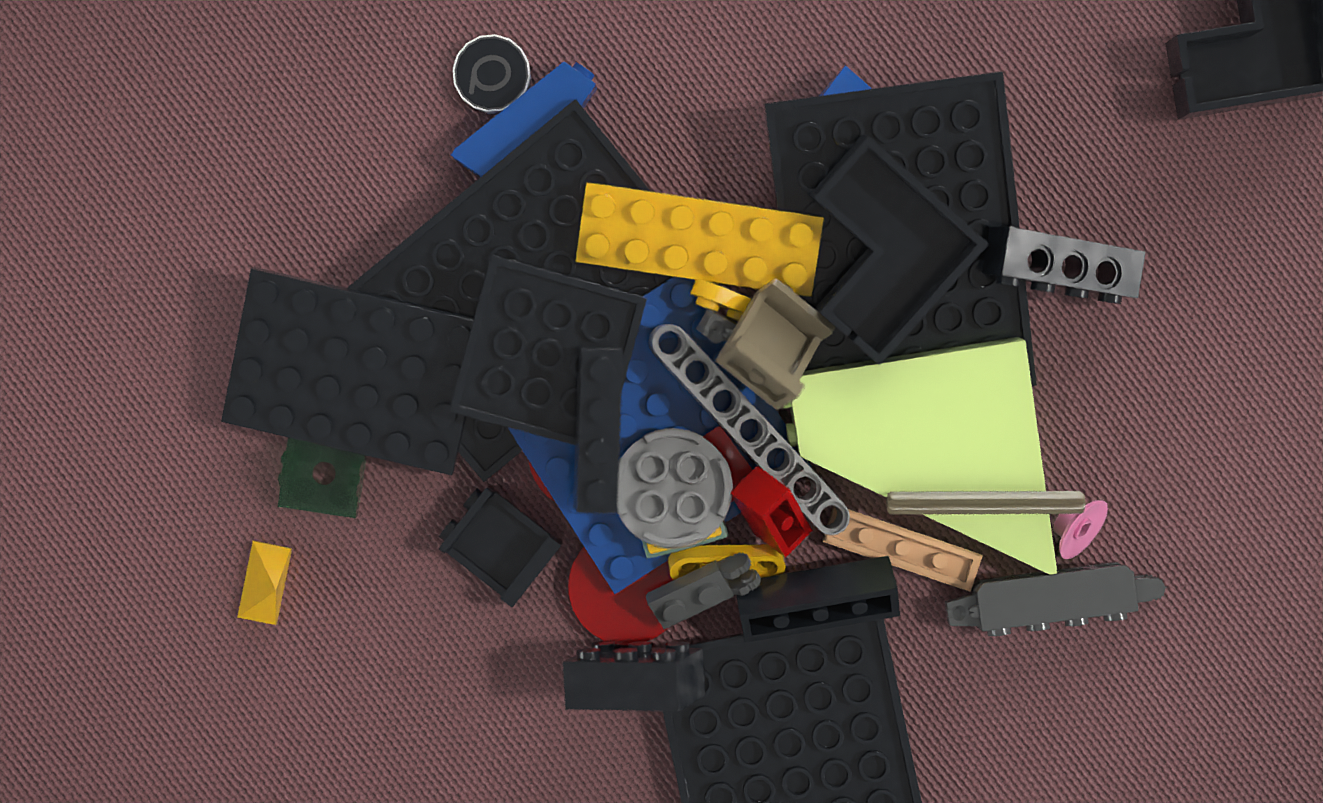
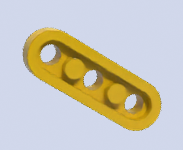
(715, 296)
(763, 558)

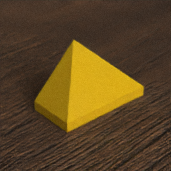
(264, 582)

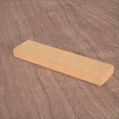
(907, 549)

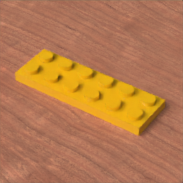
(698, 238)

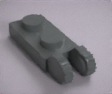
(702, 589)

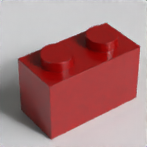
(771, 511)

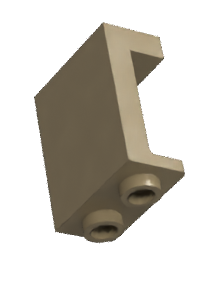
(774, 343)

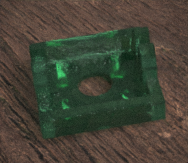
(302, 491)

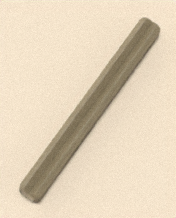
(985, 502)

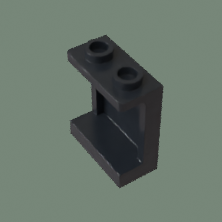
(499, 544)

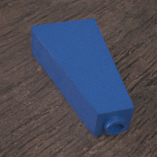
(525, 117)

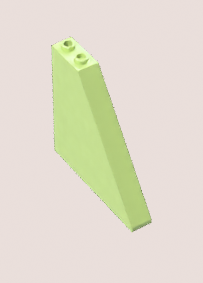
(934, 426)

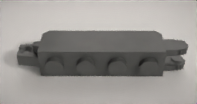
(1043, 598)

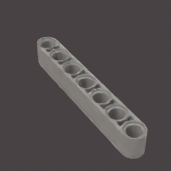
(731, 420)

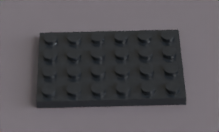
(348, 371)

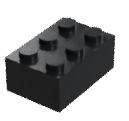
(634, 677)

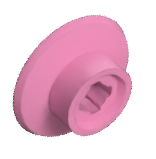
(1079, 529)

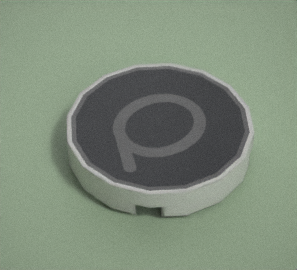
(491, 73)

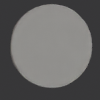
(673, 488)

